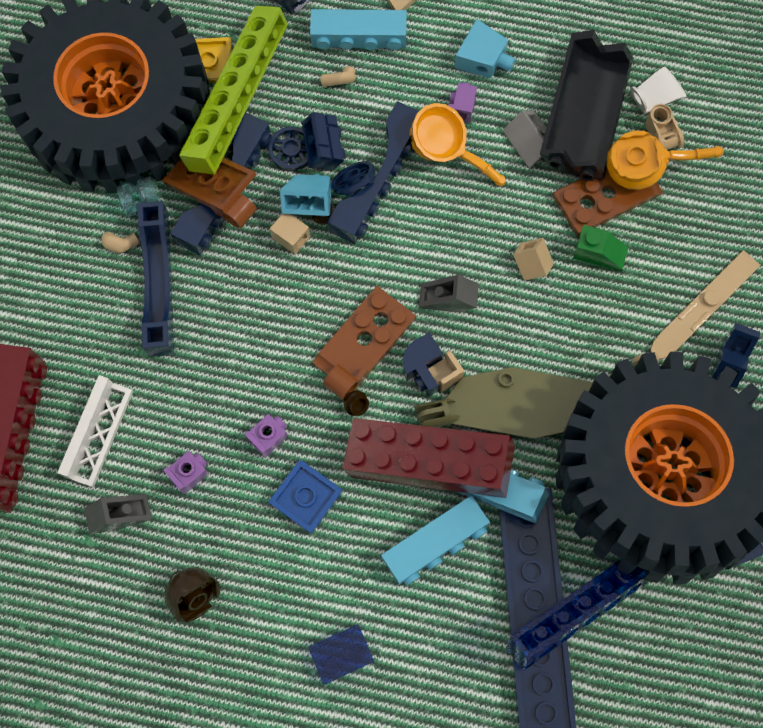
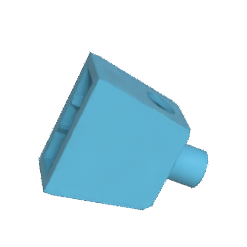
(483, 52)
(307, 195)

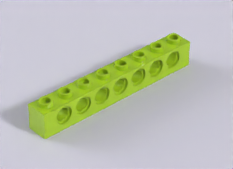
(233, 90)

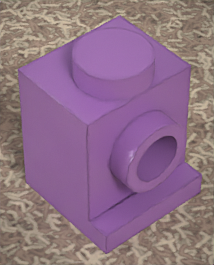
(464, 100)
(263, 443)
(187, 481)

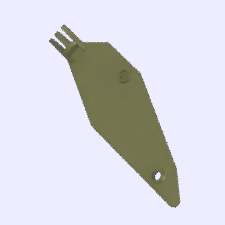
(507, 403)

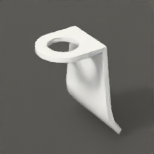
(657, 89)

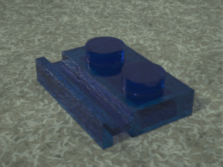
(341, 654)

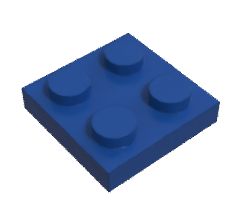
(305, 496)

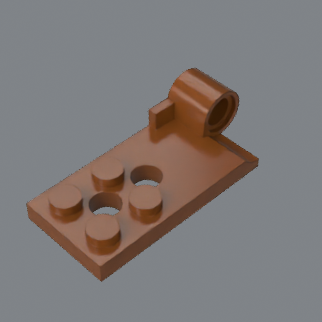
(220, 192)
(603, 208)
(349, 362)

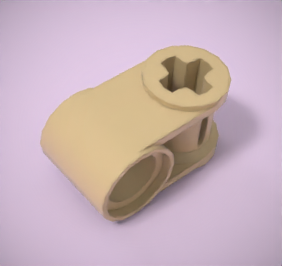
(667, 131)

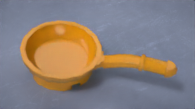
(441, 137)
(640, 159)

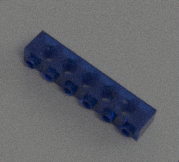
(573, 614)

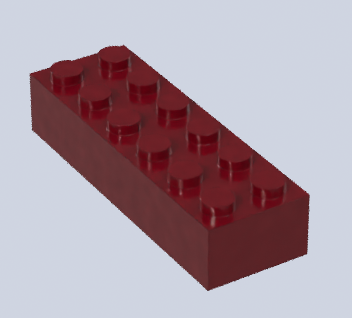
(19, 393)
(429, 457)

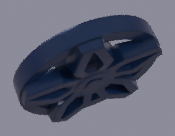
(289, 148)
(353, 178)

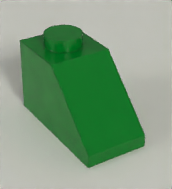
(600, 248)

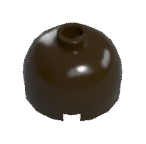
(190, 593)

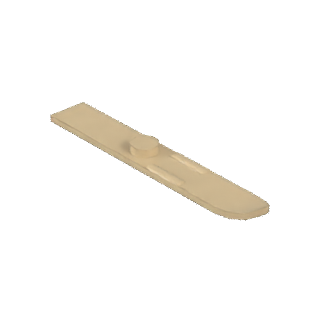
(704, 305)

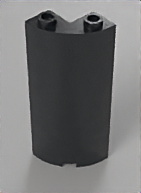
(586, 106)

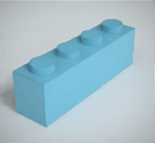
(358, 29)
(523, 498)
(435, 540)

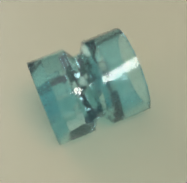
(146, 191)

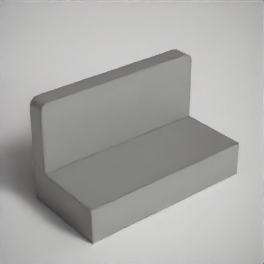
(526, 135)

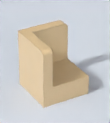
(290, 232)
(533, 259)
(447, 372)

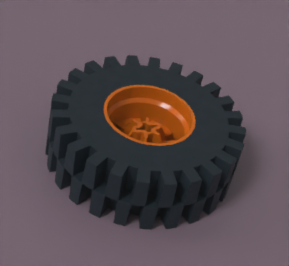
(101, 41)
(624, 516)

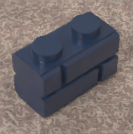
(323, 141)

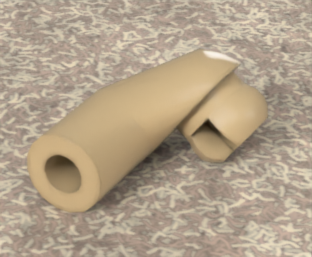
(347, 76)
(119, 244)

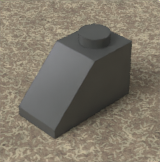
(449, 294)
(117, 513)

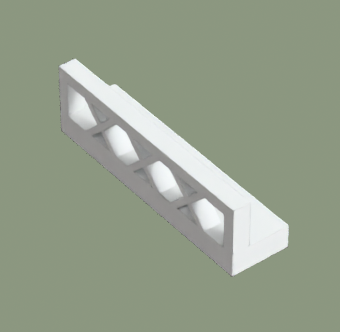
(86, 428)

